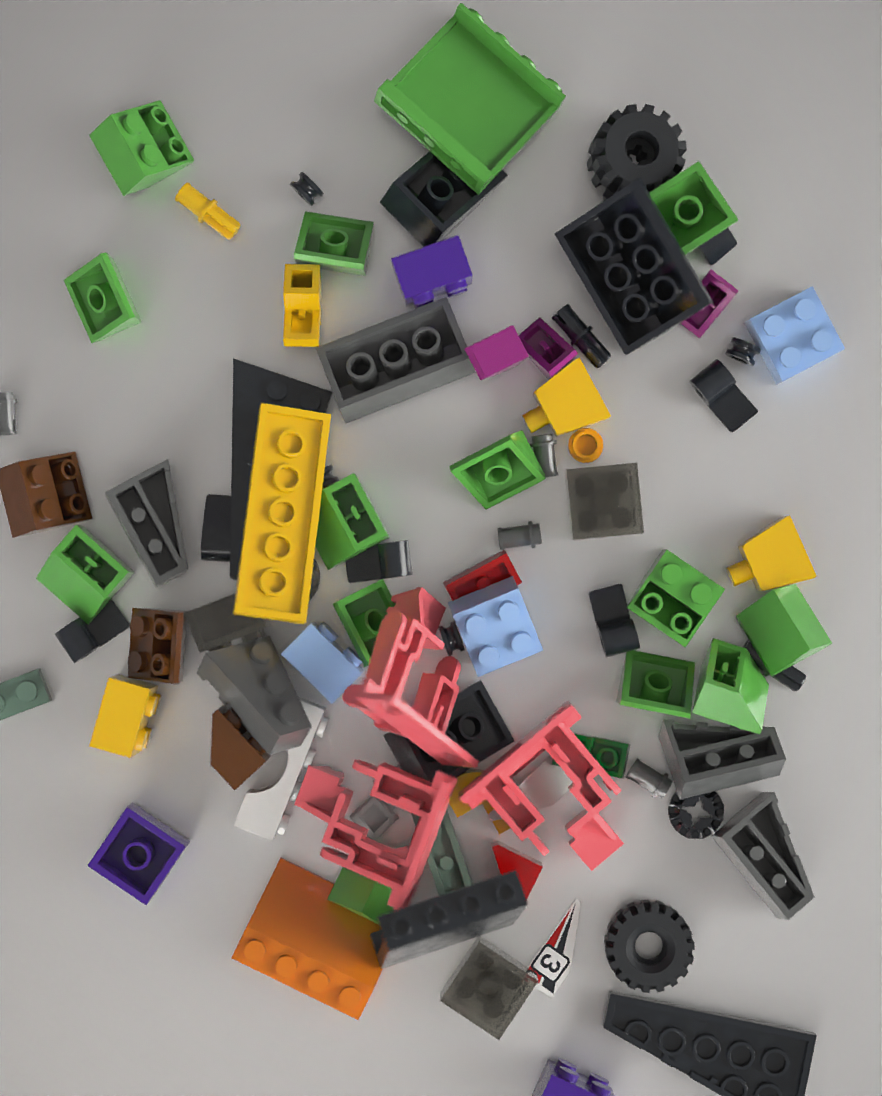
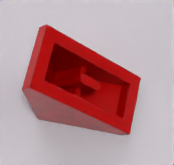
(512, 859)

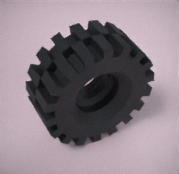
(657, 971)

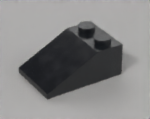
(433, 199)
(472, 726)

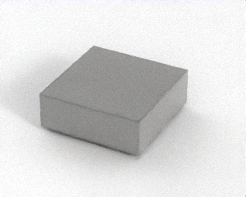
(374, 816)

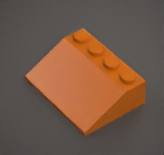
(311, 941)

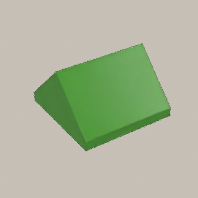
(693, 207)
(334, 243)
(102, 298)
(499, 470)
(362, 616)
(783, 628)
(657, 683)
(361, 895)

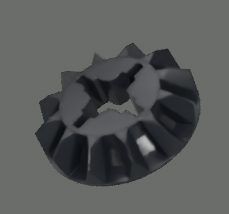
(703, 826)

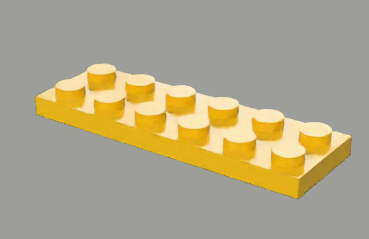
(282, 514)

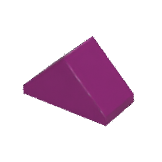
(721, 294)
(547, 348)
(497, 353)

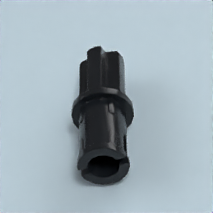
(581, 336)
(789, 677)

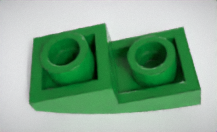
(608, 753)

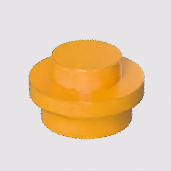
(585, 445)

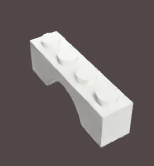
(265, 808)

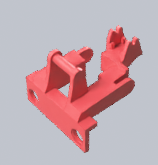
(400, 640)
(592, 835)
(392, 867)

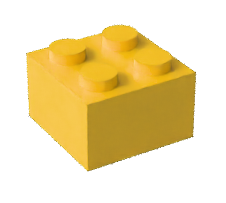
(125, 716)

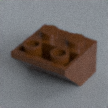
(44, 494)
(157, 645)
(233, 748)

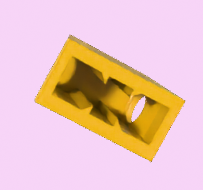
(567, 402)
(772, 558)

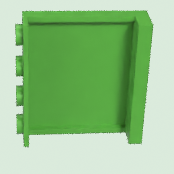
(470, 98)

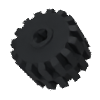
(639, 135)

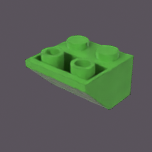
(140, 147)
(347, 522)
(84, 573)
(675, 597)
(731, 688)

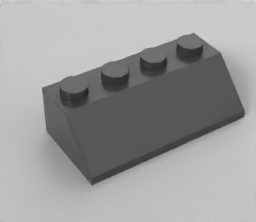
(395, 360)

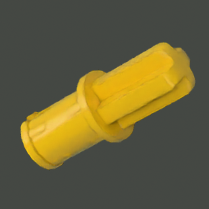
(207, 211)

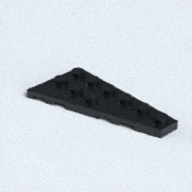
(251, 388)
(714, 1048)

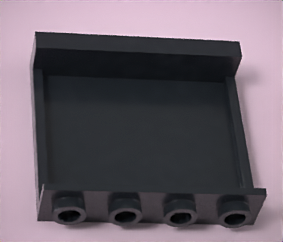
(448, 919)

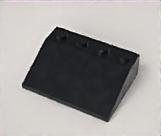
(633, 267)

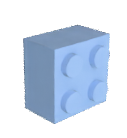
(794, 335)
(495, 626)
(324, 660)

